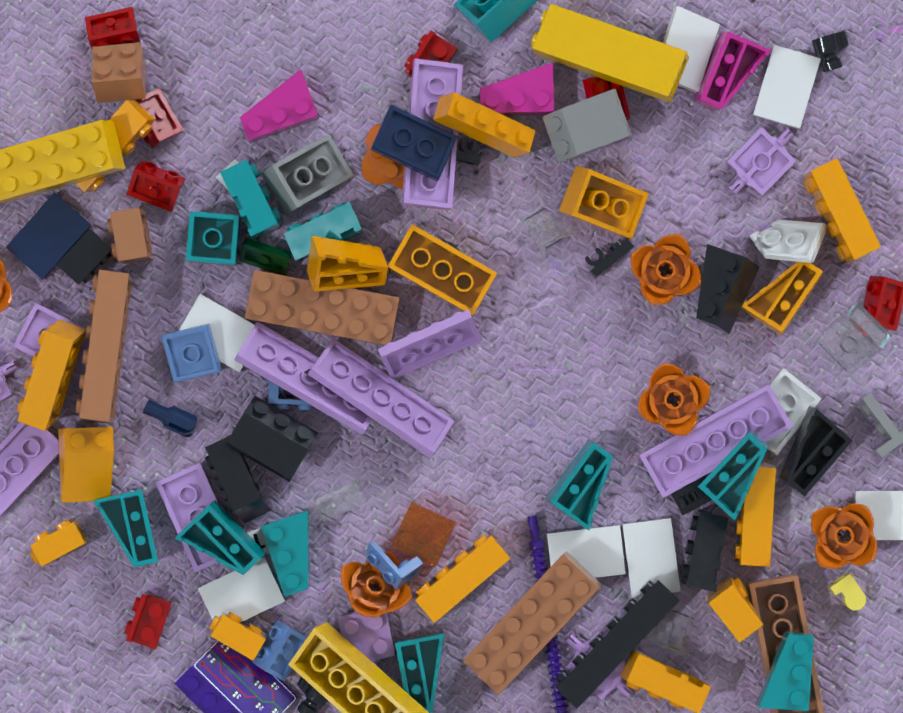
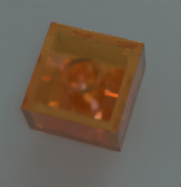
(423, 534)

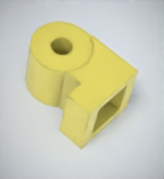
(851, 593)

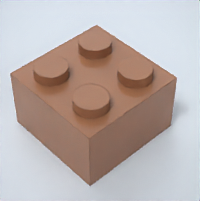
(118, 72)
(130, 236)

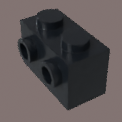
(84, 257)

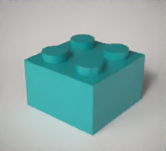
(213, 238)

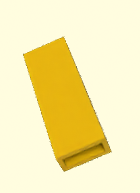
(609, 52)

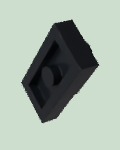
(468, 156)
(618, 250)
(690, 496)

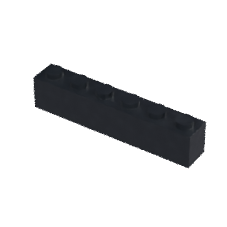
(616, 643)

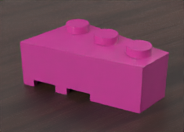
(727, 69)
(522, 94)
(280, 110)

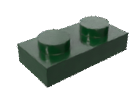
(265, 257)

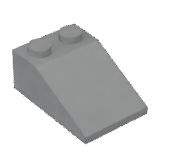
(586, 126)
(307, 174)

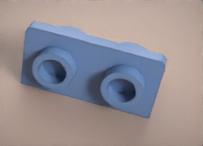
(279, 650)

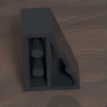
(813, 451)
(236, 481)

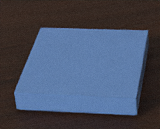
(191, 353)

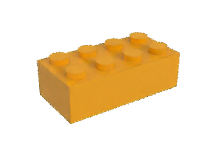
(841, 211)
(442, 270)
(51, 374)
(462, 577)

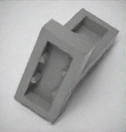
(884, 425)

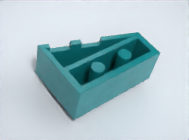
(419, 666)

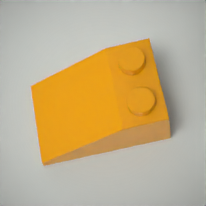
(603, 202)
(85, 463)

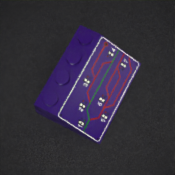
(233, 684)

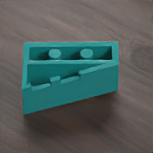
(251, 199)
(337, 224)
(735, 474)
(582, 483)
(130, 524)
(222, 538)
(289, 551)
(790, 675)

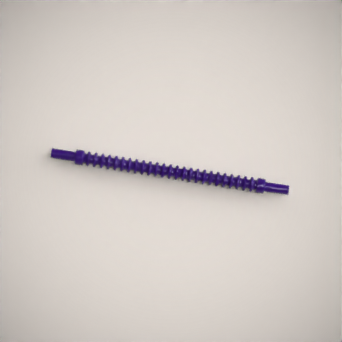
(536, 546)

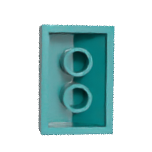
(492, 16)

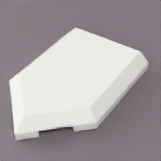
(790, 240)

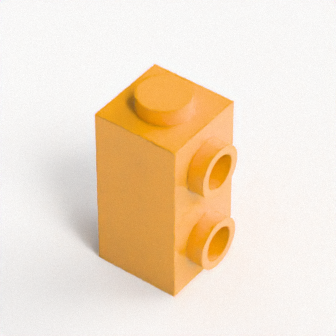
(57, 544)
(236, 635)

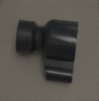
(827, 49)
(313, 698)

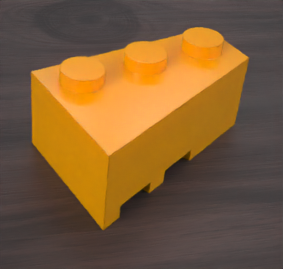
(344, 265)
(783, 298)
(735, 608)
(665, 682)

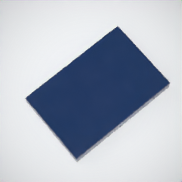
(414, 143)
(48, 236)

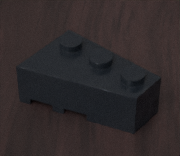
(724, 287)
(704, 551)

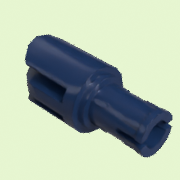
(172, 418)

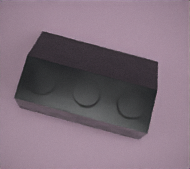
(272, 438)

